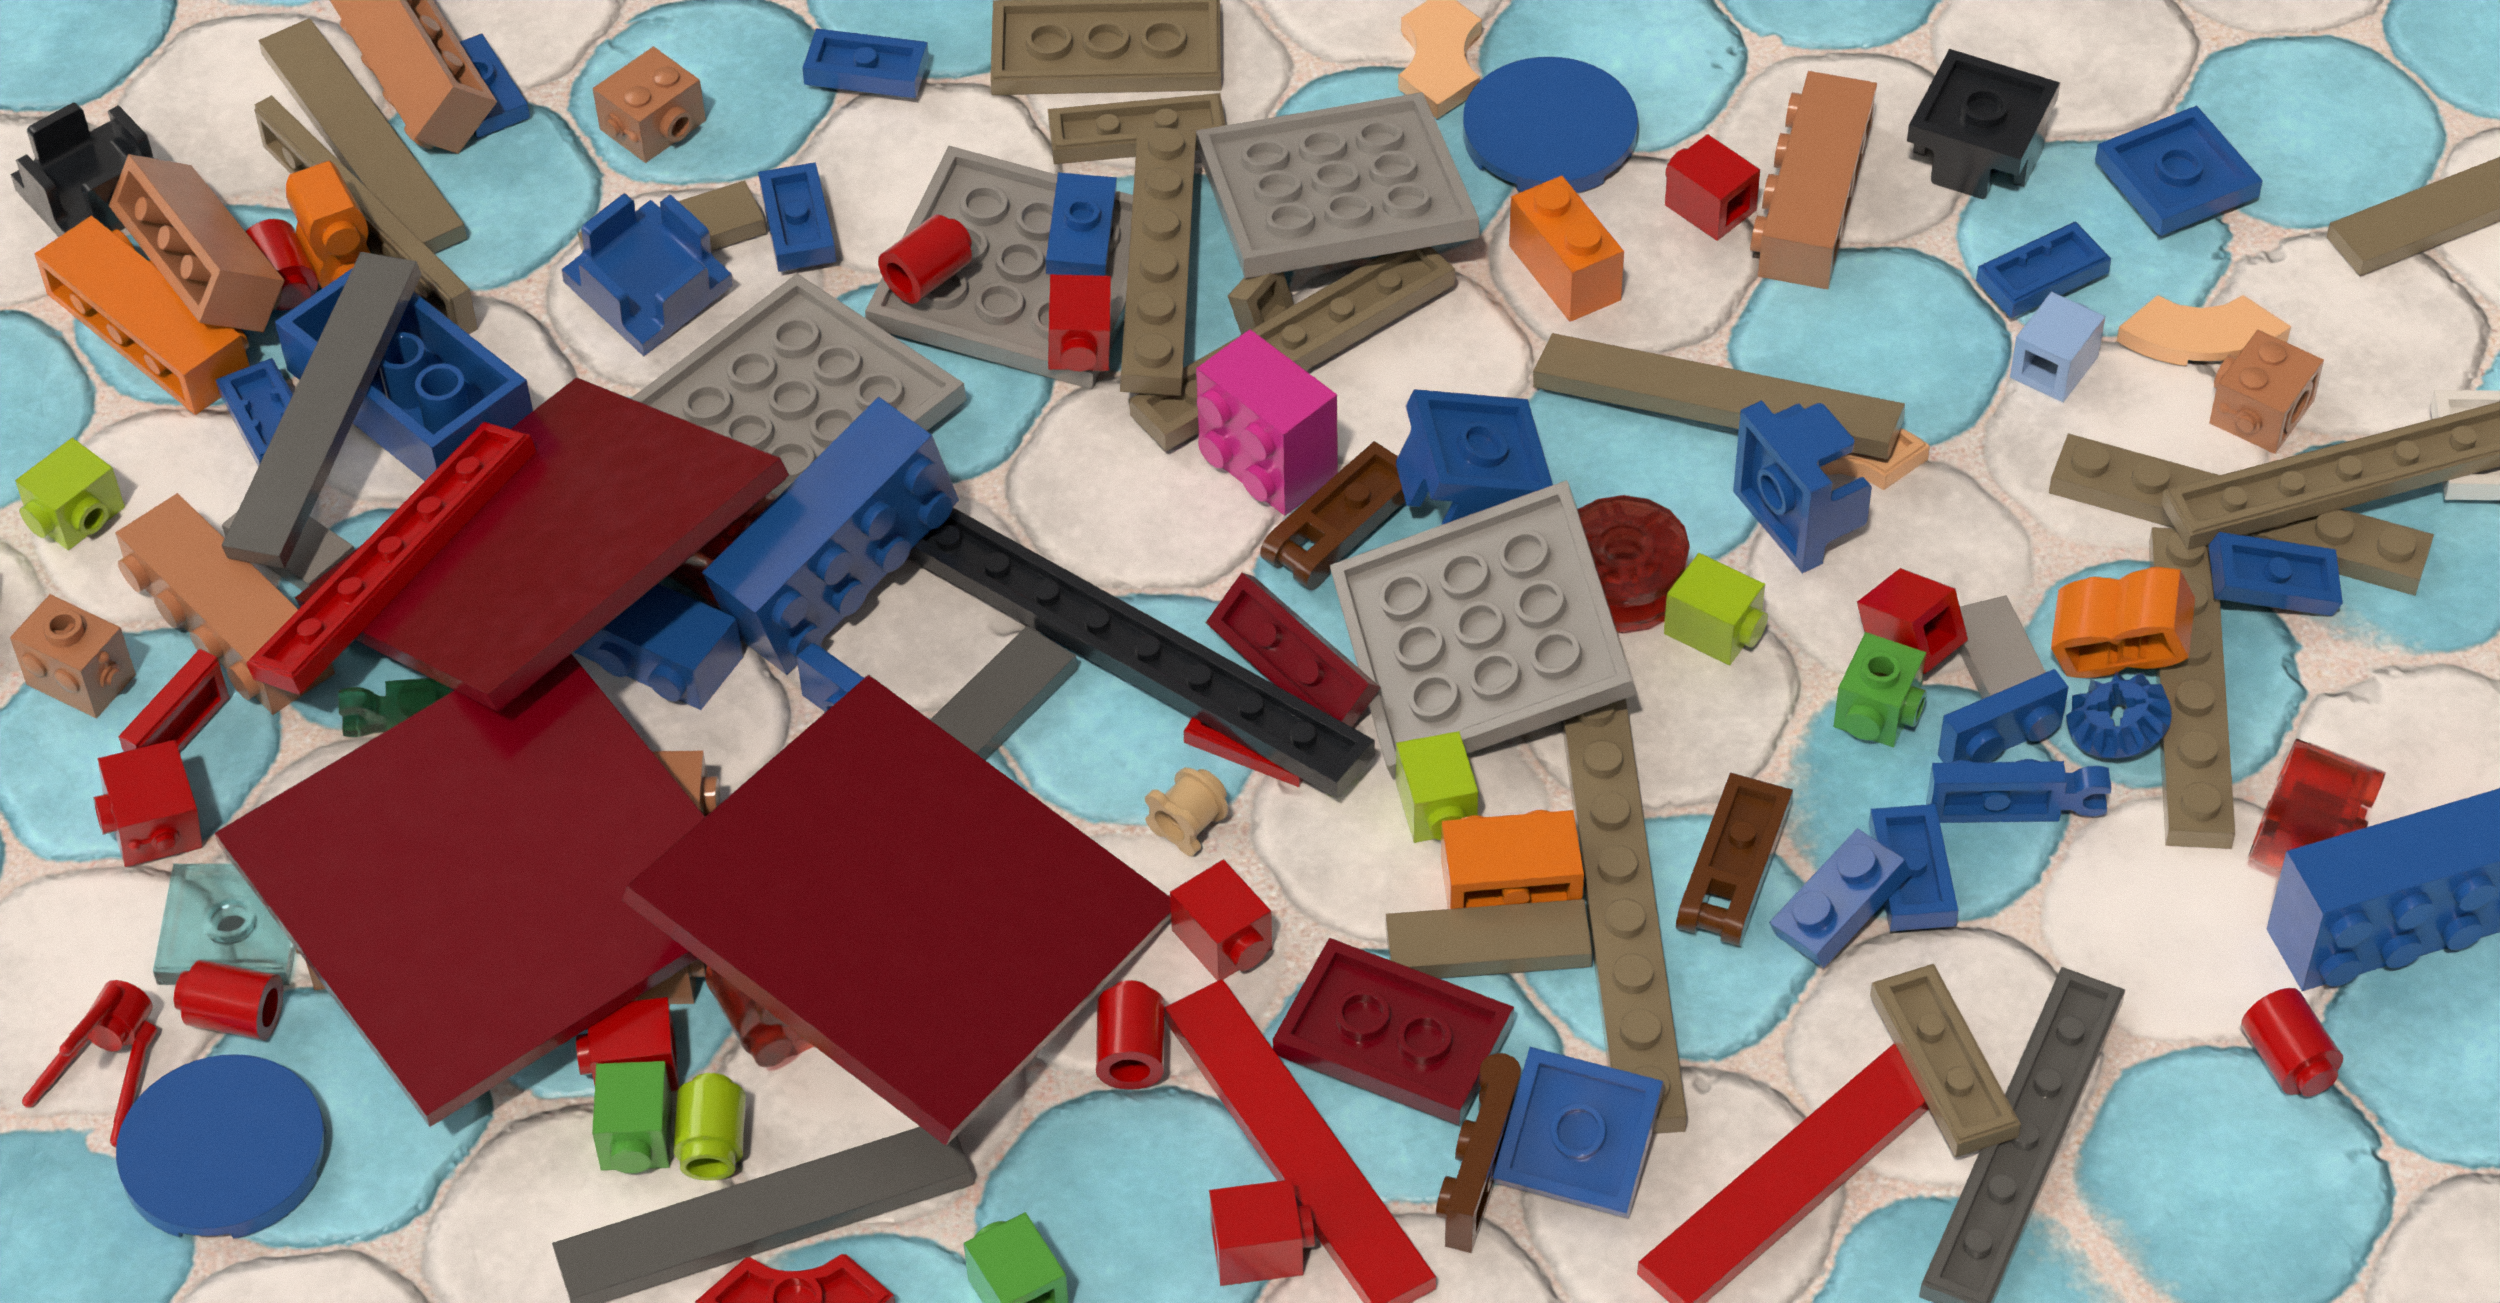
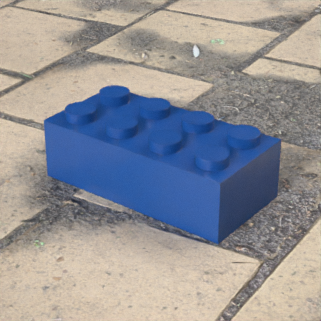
(428, 387)
(833, 534)
(2389, 892)

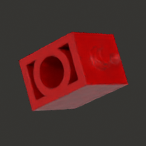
(147, 803)

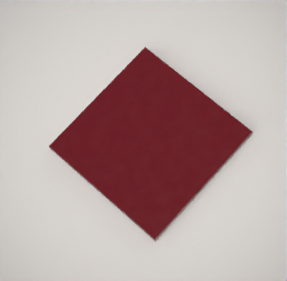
(567, 541)
(474, 881)
(902, 907)

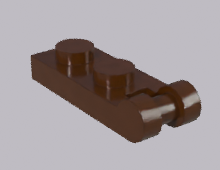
(1336, 516)
(1735, 857)
(1466, 1198)

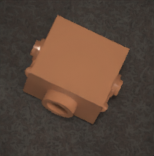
(649, 104)
(2265, 390)
(73, 656)

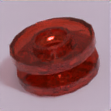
(1638, 556)

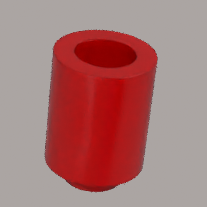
(285, 252)
(926, 258)
(229, 999)
(1130, 1036)
(2293, 1042)

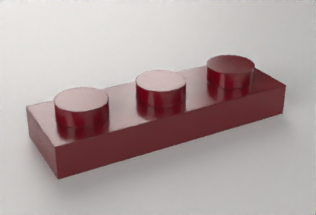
(1291, 651)

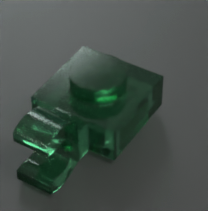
(369, 713)

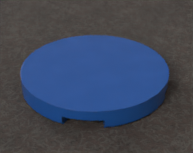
(1549, 122)
(221, 1146)

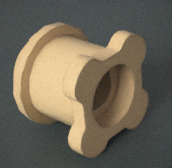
(1187, 808)

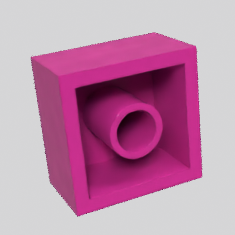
(1267, 422)

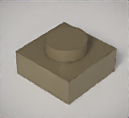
(1259, 299)

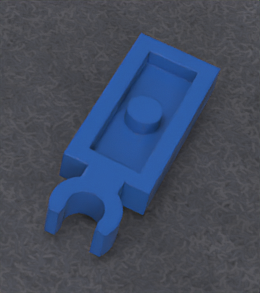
(2015, 791)

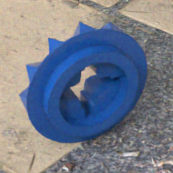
(2140, 728)

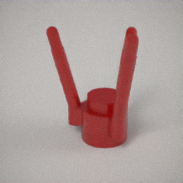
(112, 1021)

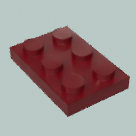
(1393, 1030)

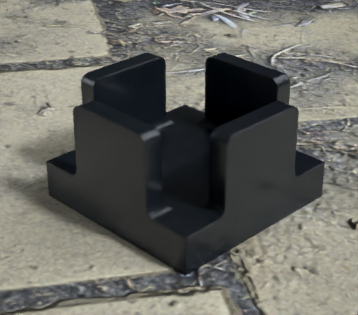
(1980, 121)
(77, 167)

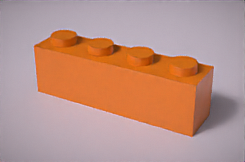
(139, 313)

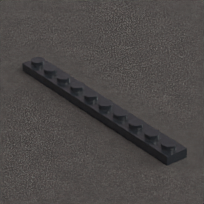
(1146, 652)

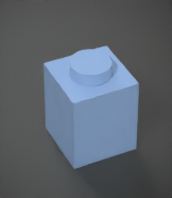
(2057, 346)

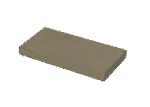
(1105, 46)

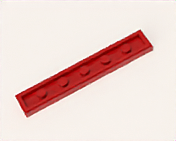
(390, 558)
(1299, 1146)
(1785, 1183)

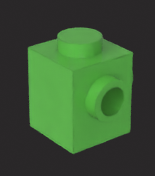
(1881, 690)

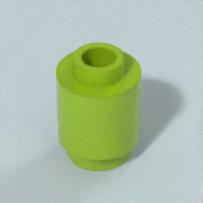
(709, 1126)

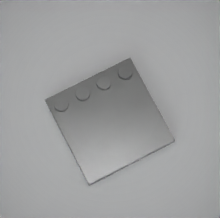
(1336, 185)
(1002, 296)
(799, 376)
(1484, 625)

